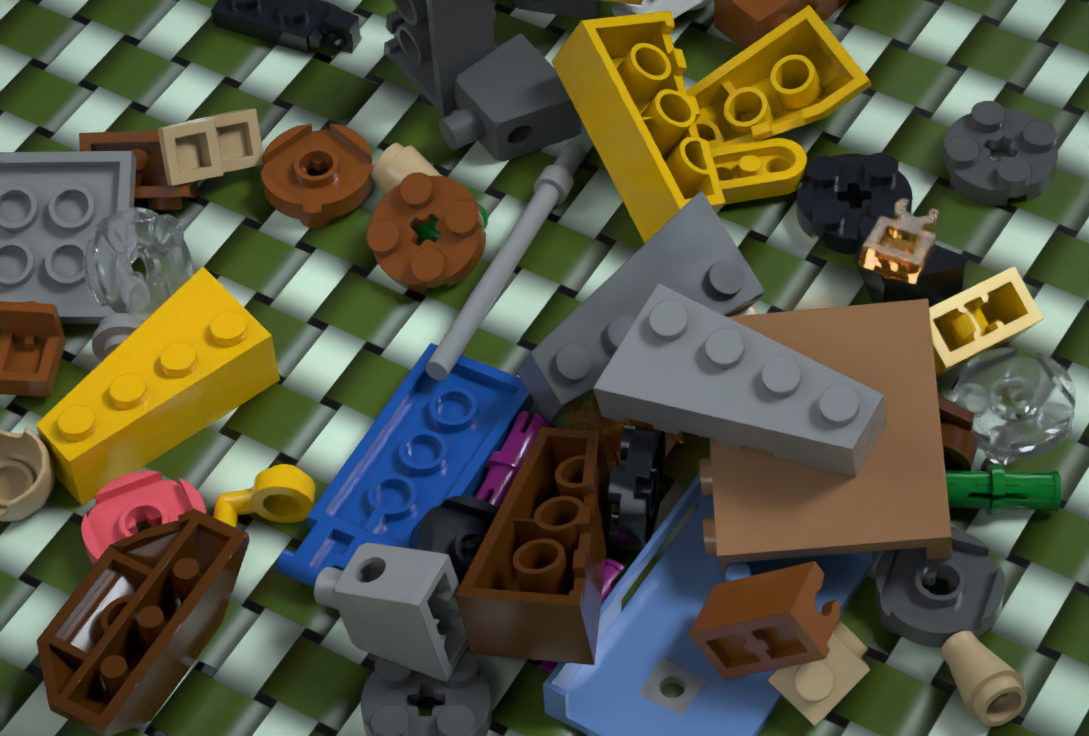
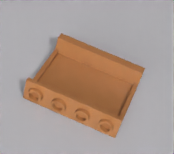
(900, 494)

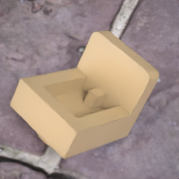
(822, 684)

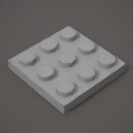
(49, 215)

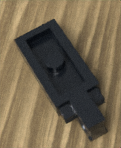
(290, 23)

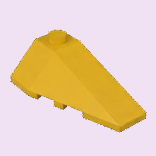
(777, 84)

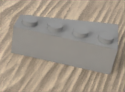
(731, 384)

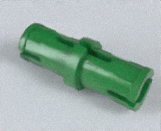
(1003, 490)

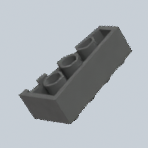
(438, 43)
(686, 255)

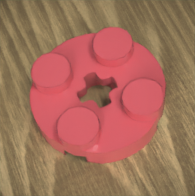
(132, 500)

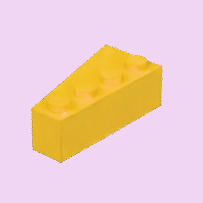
(639, 114)
(159, 387)

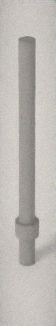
(550, 190)

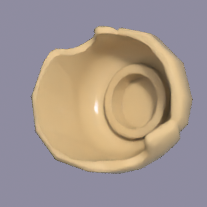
(25, 474)

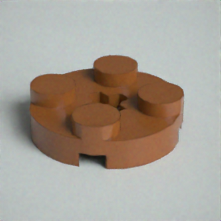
(321, 197)
(416, 203)

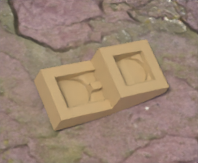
(211, 146)

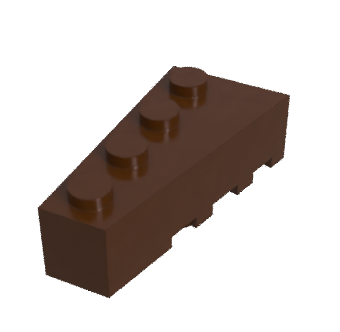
(544, 556)

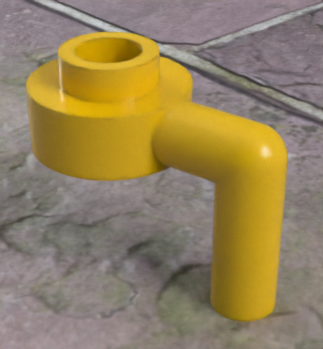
(277, 495)

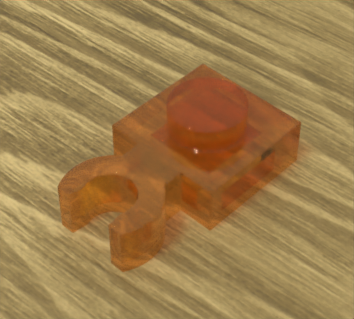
(900, 245)

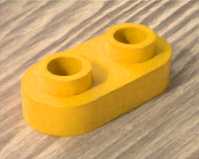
(759, 169)

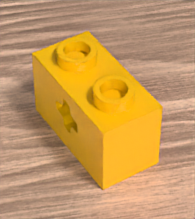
(981, 319)

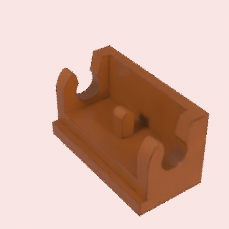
(765, 622)

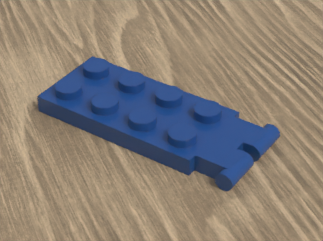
(414, 456)

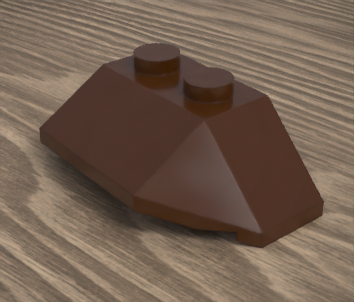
(140, 621)

